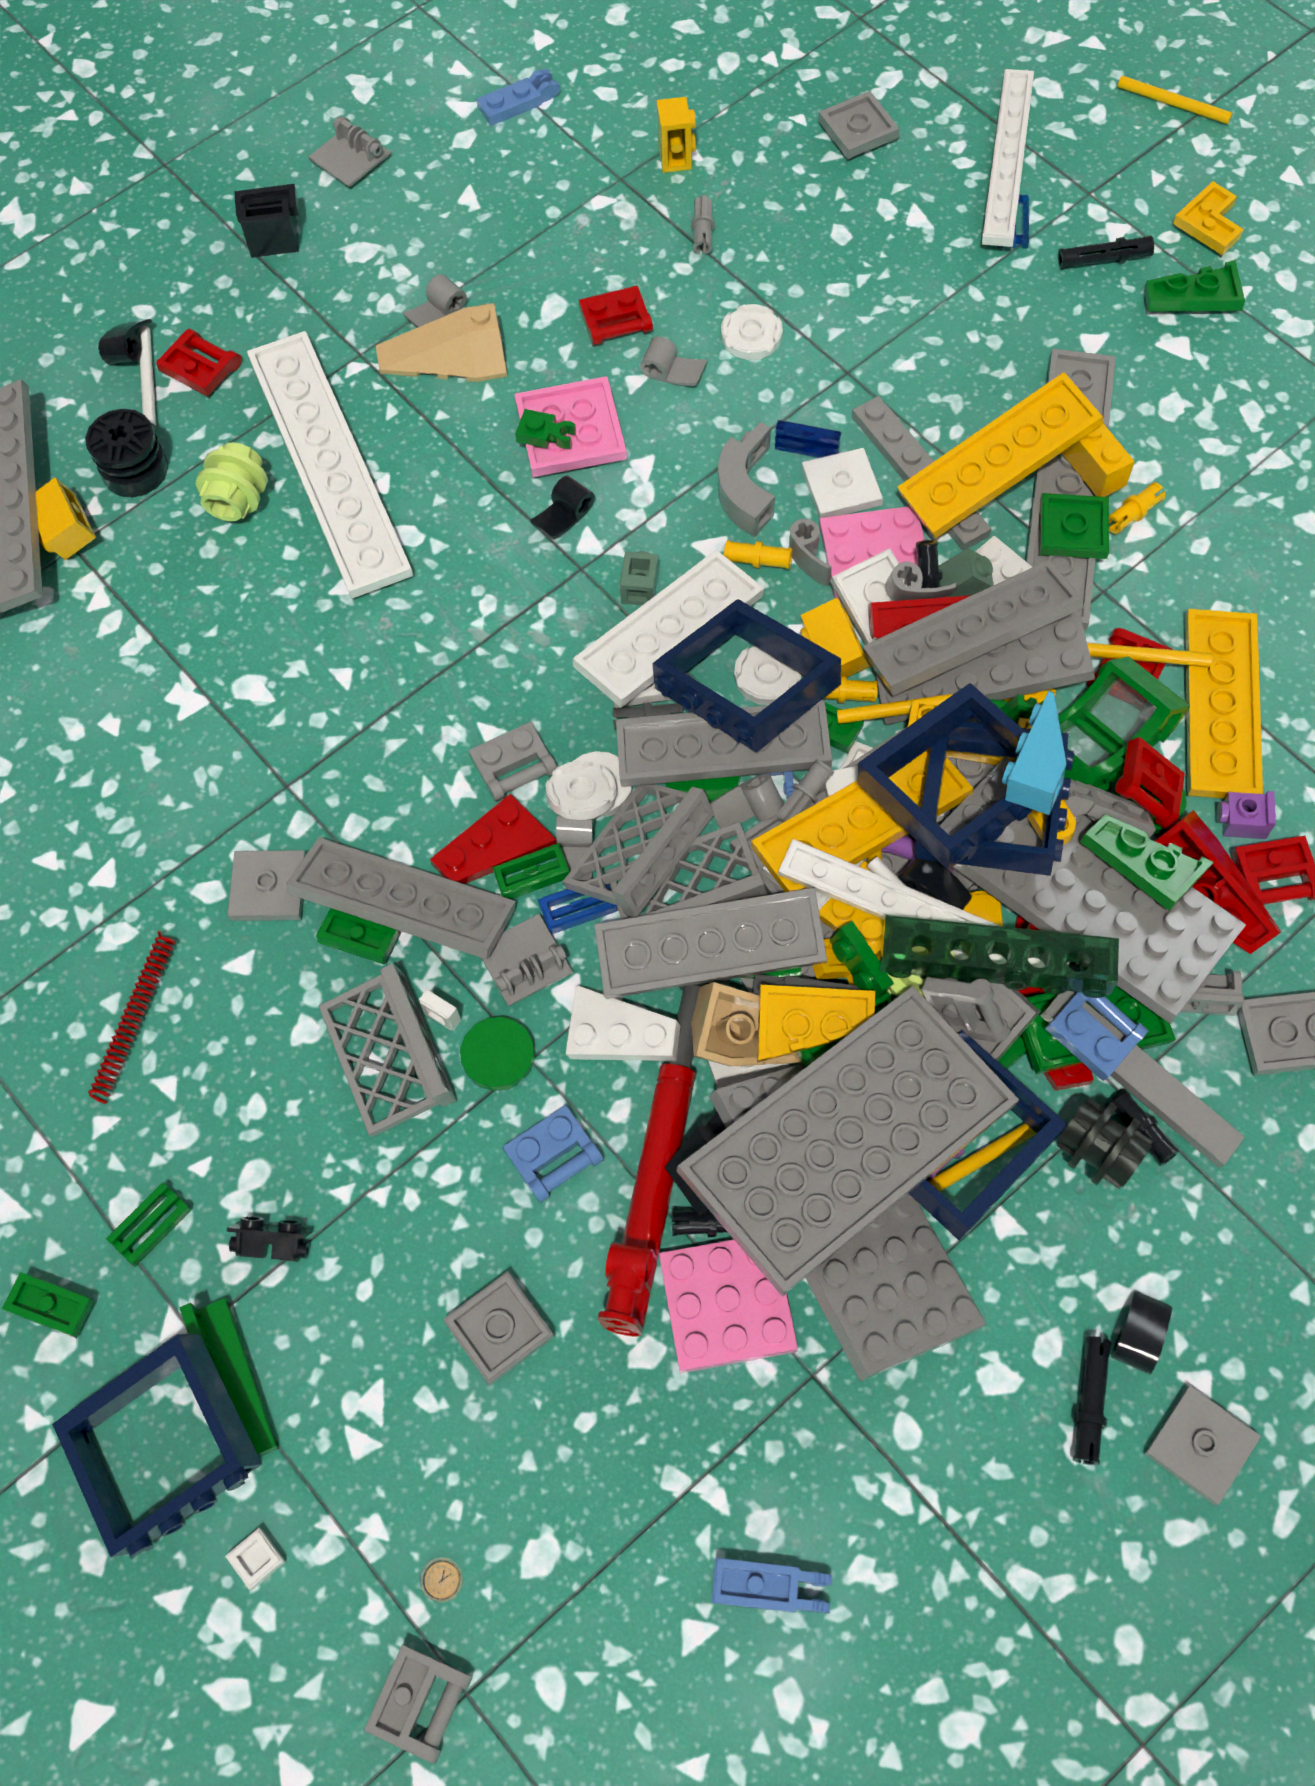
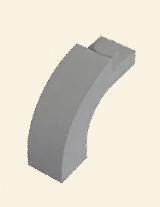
(740, 497)

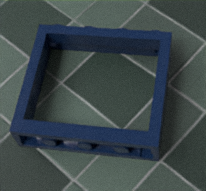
(818, 665)
(974, 738)
(916, 739)
(1029, 1110)
(219, 1412)

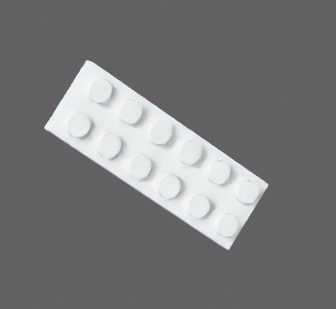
(624, 655)

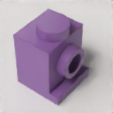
(1247, 815)

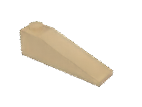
(453, 345)
(728, 1027)

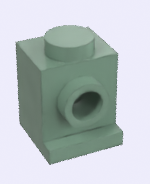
(638, 577)

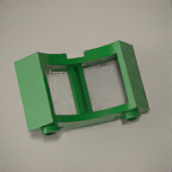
(1116, 709)

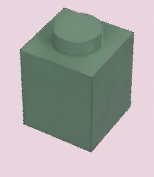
(969, 571)

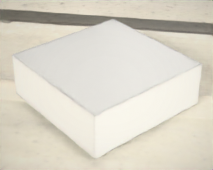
(439, 1010)
(255, 1559)

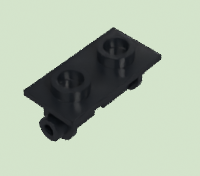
(254, 1235)

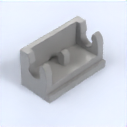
(1217, 995)

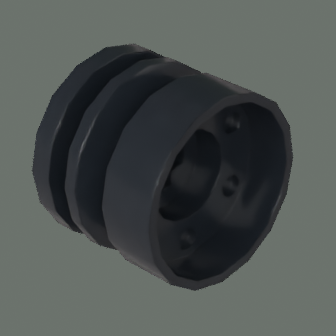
(127, 452)

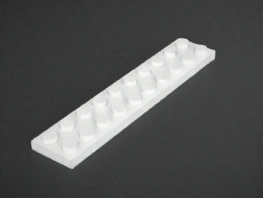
(329, 465)

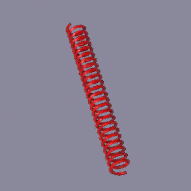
(134, 1018)

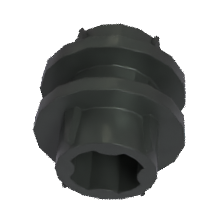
(1104, 1143)

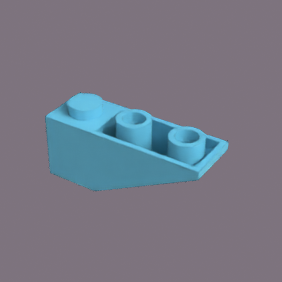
(1041, 761)

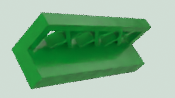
(226, 1349)

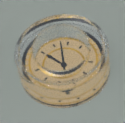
(441, 1579)

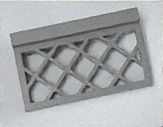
(658, 854)
(725, 888)
(416, 1039)

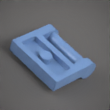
(1090, 1039)
(547, 1143)

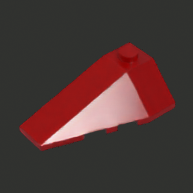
(1223, 881)

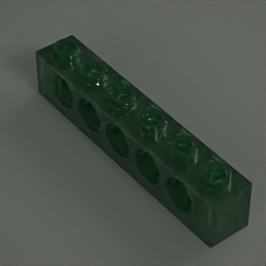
(1094, 953)

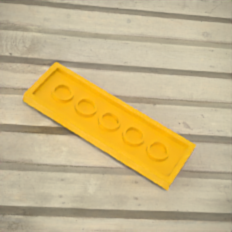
(1000, 455)
(1224, 705)
(852, 822)

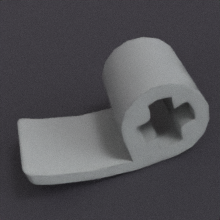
(443, 299)
(663, 365)
(804, 541)
(913, 579)
(752, 798)
(575, 839)

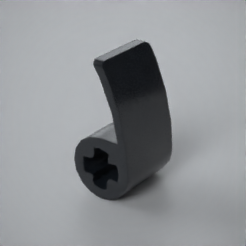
(121, 343)
(569, 506)
(937, 881)
(1142, 1333)

